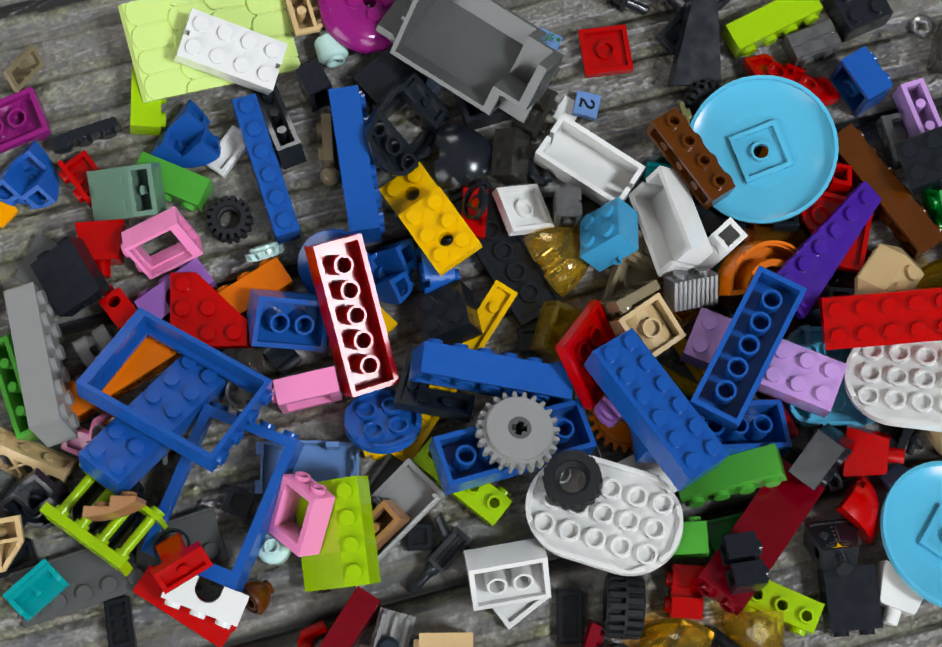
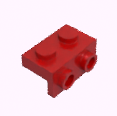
(76, 172)

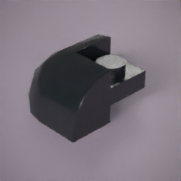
(28, 496)

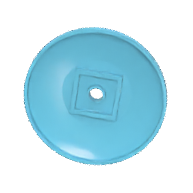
(792, 128)
(914, 529)

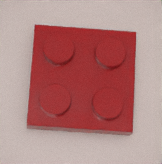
(605, 51)

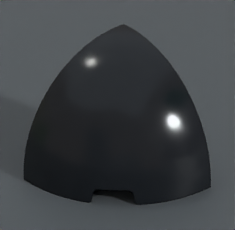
(462, 155)

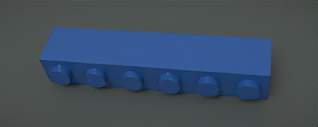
(266, 168)

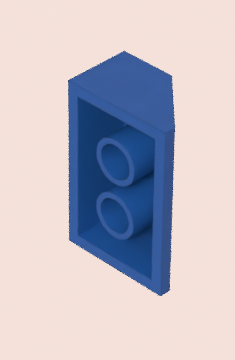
(285, 320)

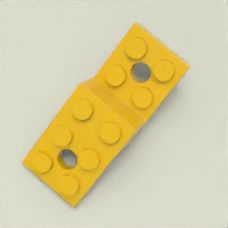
(431, 219)

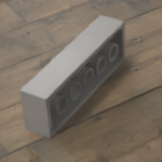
(41, 365)

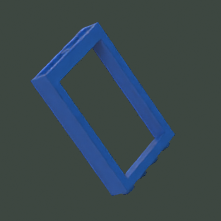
(124, 345)
(255, 537)

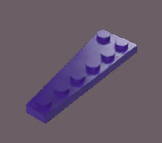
(827, 246)

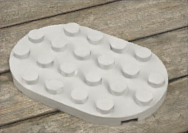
(897, 384)
(625, 530)

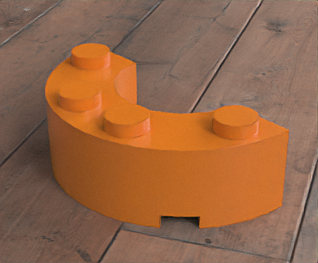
(743, 261)

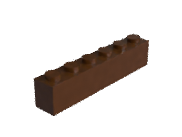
(897, 207)

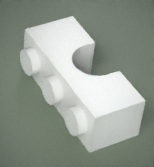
(225, 609)

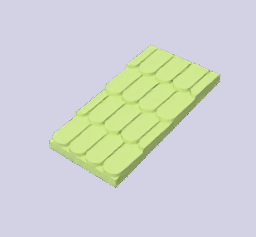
(157, 26)

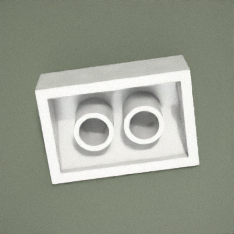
(507, 574)

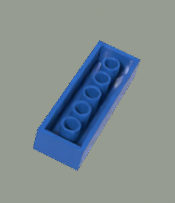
(357, 173)
(747, 348)
(488, 372)
(174, 400)
(655, 409)
(761, 425)
(463, 466)

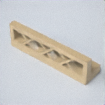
(34, 455)

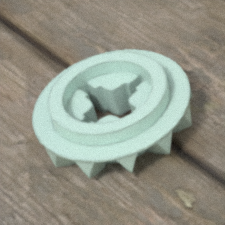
(264, 251)

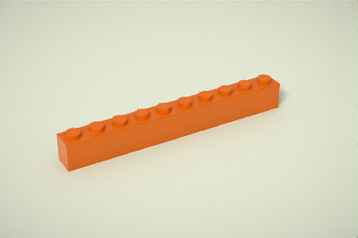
(154, 356)

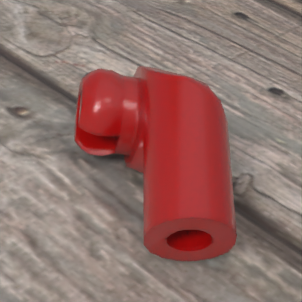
(309, 634)

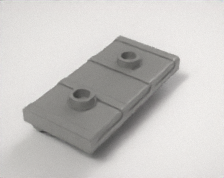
(414, 494)

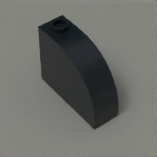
(123, 531)

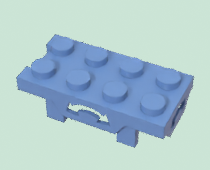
(318, 458)

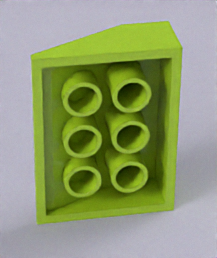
(349, 544)

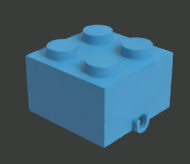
(609, 234)

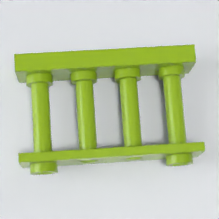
(99, 543)

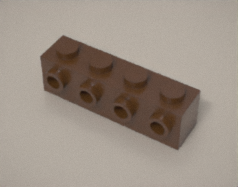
(690, 158)

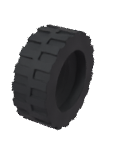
(572, 459)

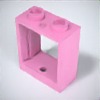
(169, 258)
(306, 390)
(309, 538)

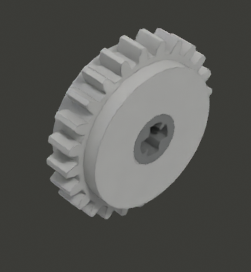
(520, 451)

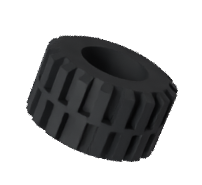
(624, 606)

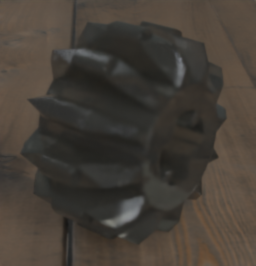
(249, 357)

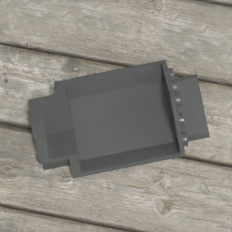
(474, 51)

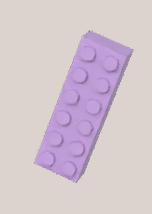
(794, 374)

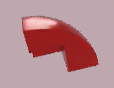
(862, 508)

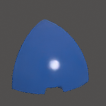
(188, 139)
(29, 179)
(393, 271)

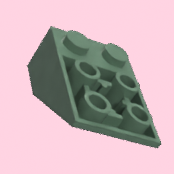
(127, 191)

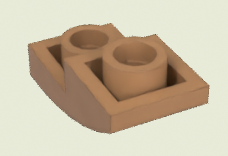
(118, 507)

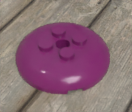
(355, 24)

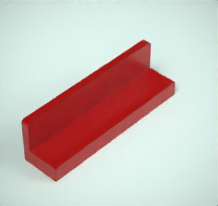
(151, 591)

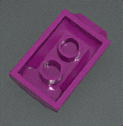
(22, 120)

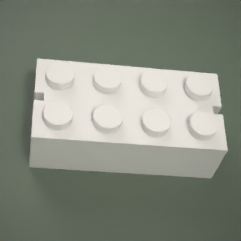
(230, 52)
(588, 162)
(670, 222)

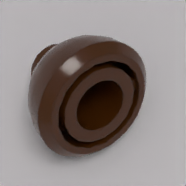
(259, 595)

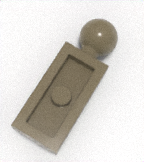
(329, 174)

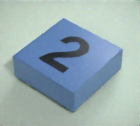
(586, 105)

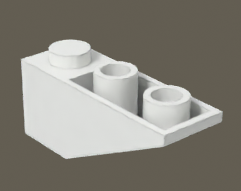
(723, 242)

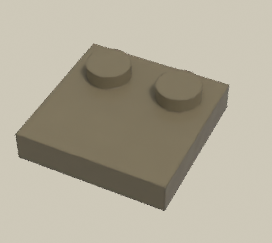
(623, 300)

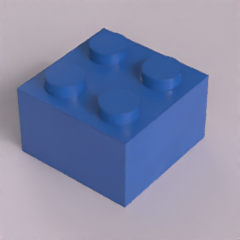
(861, 81)

